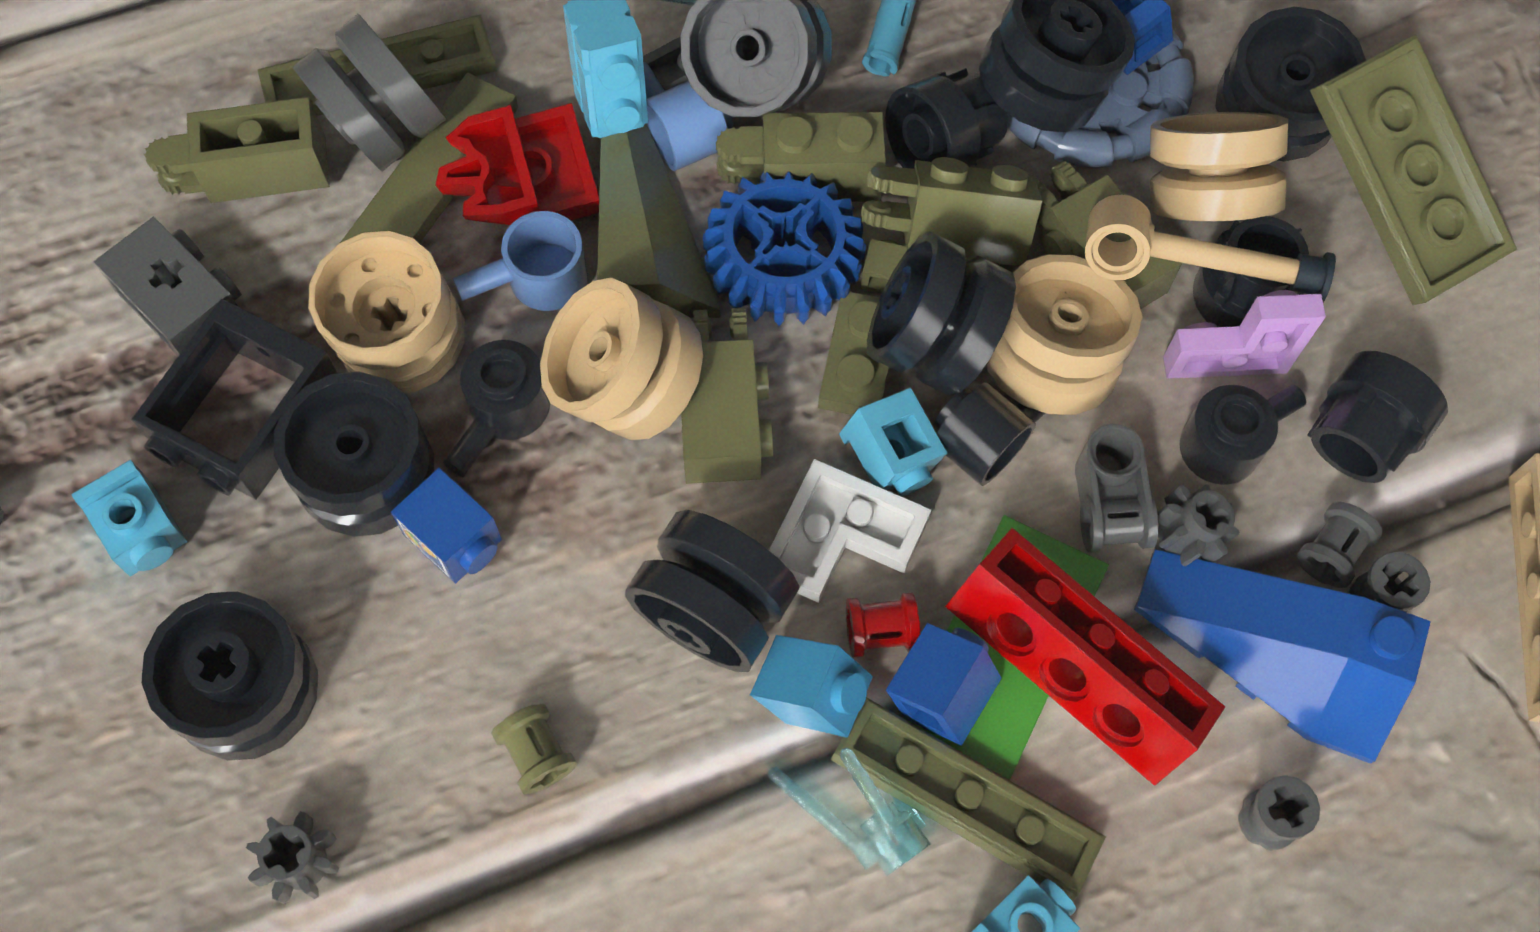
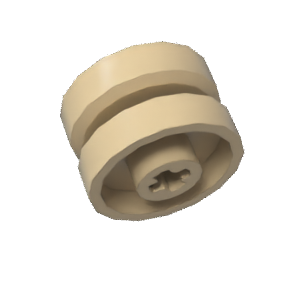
(1218, 166)
(1065, 336)
(621, 360)

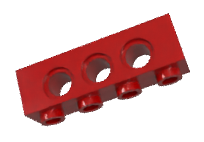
(1086, 658)

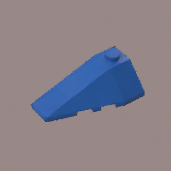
(1307, 651)

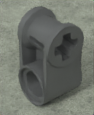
(1115, 504)

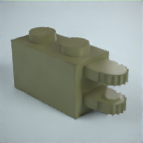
(829, 145)
(244, 152)
(973, 207)
(1067, 224)
(722, 419)

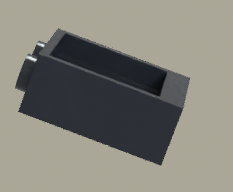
(194, 374)

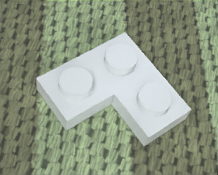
(842, 513)

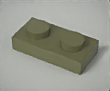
(850, 373)

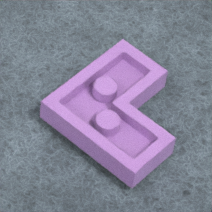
(1264, 343)

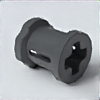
(1339, 544)
(1384, 572)
(1297, 801)

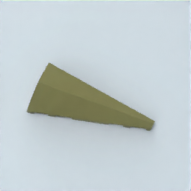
(645, 230)

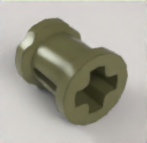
(533, 748)

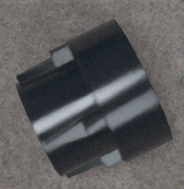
(944, 119)
(1228, 296)
(1376, 416)

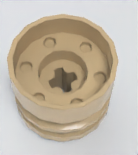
(387, 310)

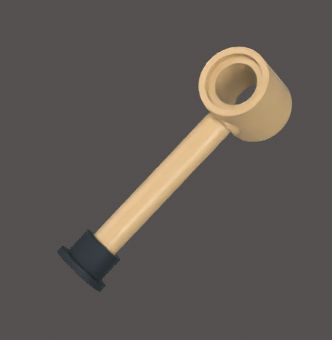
(1128, 258)

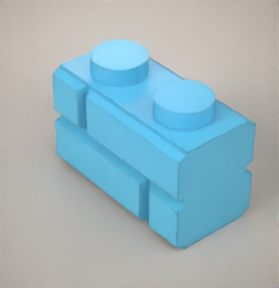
(606, 65)

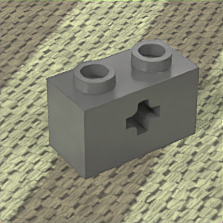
(165, 281)

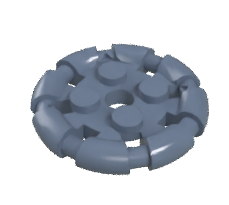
(1165, 91)

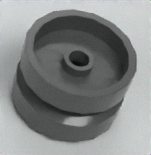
(368, 93)

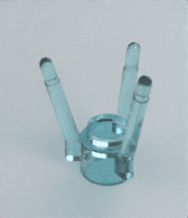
(891, 833)

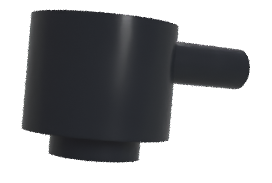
(503, 397)
(984, 431)
(1234, 431)

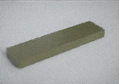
(428, 54)
(409, 198)
(972, 799)

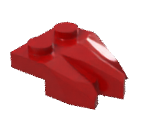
(520, 166)

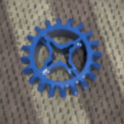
(787, 267)

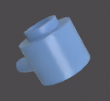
(682, 122)
(539, 260)

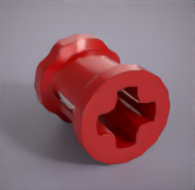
(882, 624)

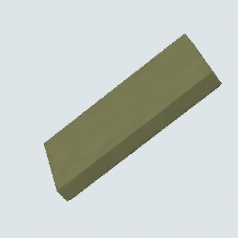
(1414, 170)

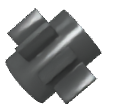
(1196, 524)
(273, 856)

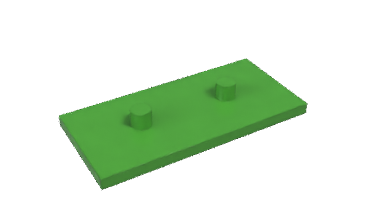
(1017, 702)

